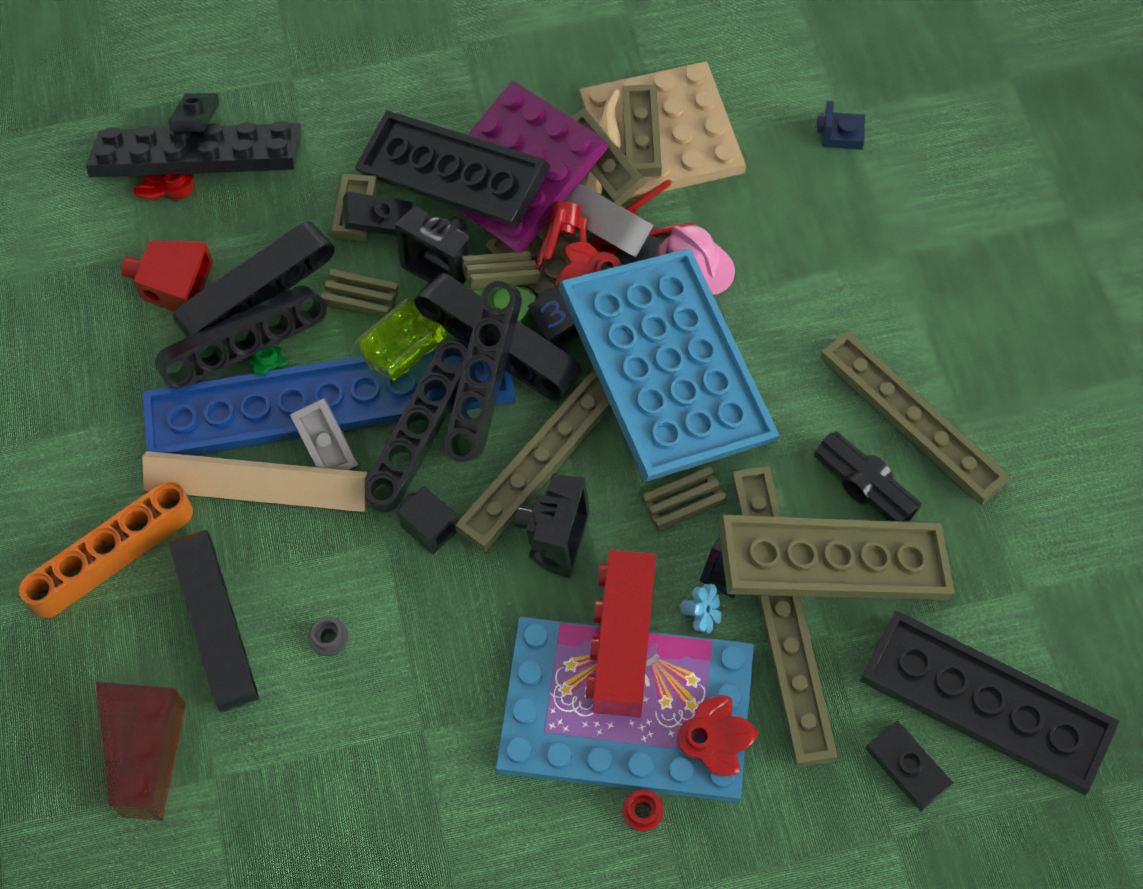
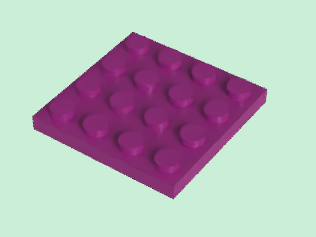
(538, 129)

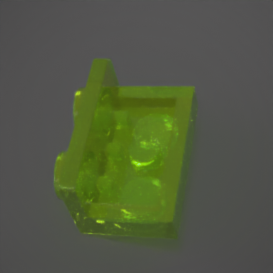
(399, 340)

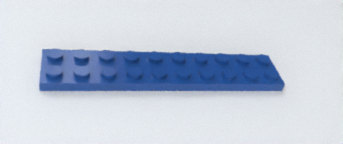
(258, 407)

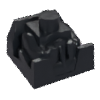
(431, 244)
(556, 524)

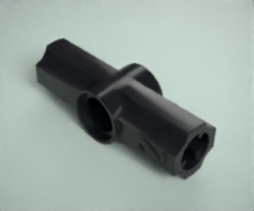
(867, 478)

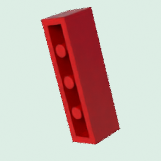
(623, 633)

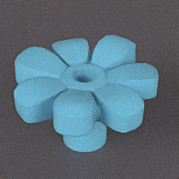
(703, 608)

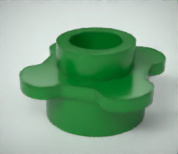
(267, 360)

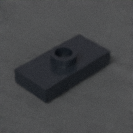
(193, 112)
(373, 212)
(909, 765)

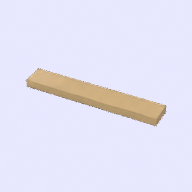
(257, 481)

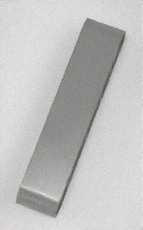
(611, 220)

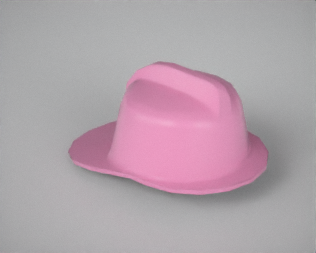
(712, 260)

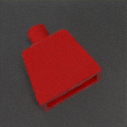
(169, 271)

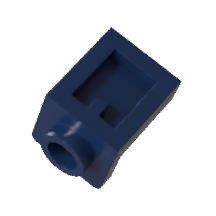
(841, 129)

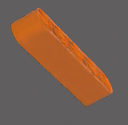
(100, 567)

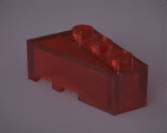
(139, 745)

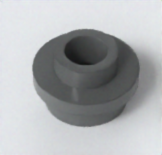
(323, 627)

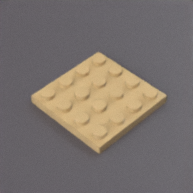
(693, 126)

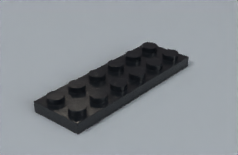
(213, 151)
(453, 168)
(991, 702)

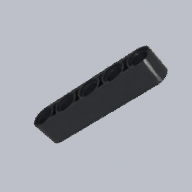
(257, 279)
(223, 336)
(530, 355)
(469, 385)
(416, 444)
(213, 621)

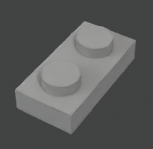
(323, 436)

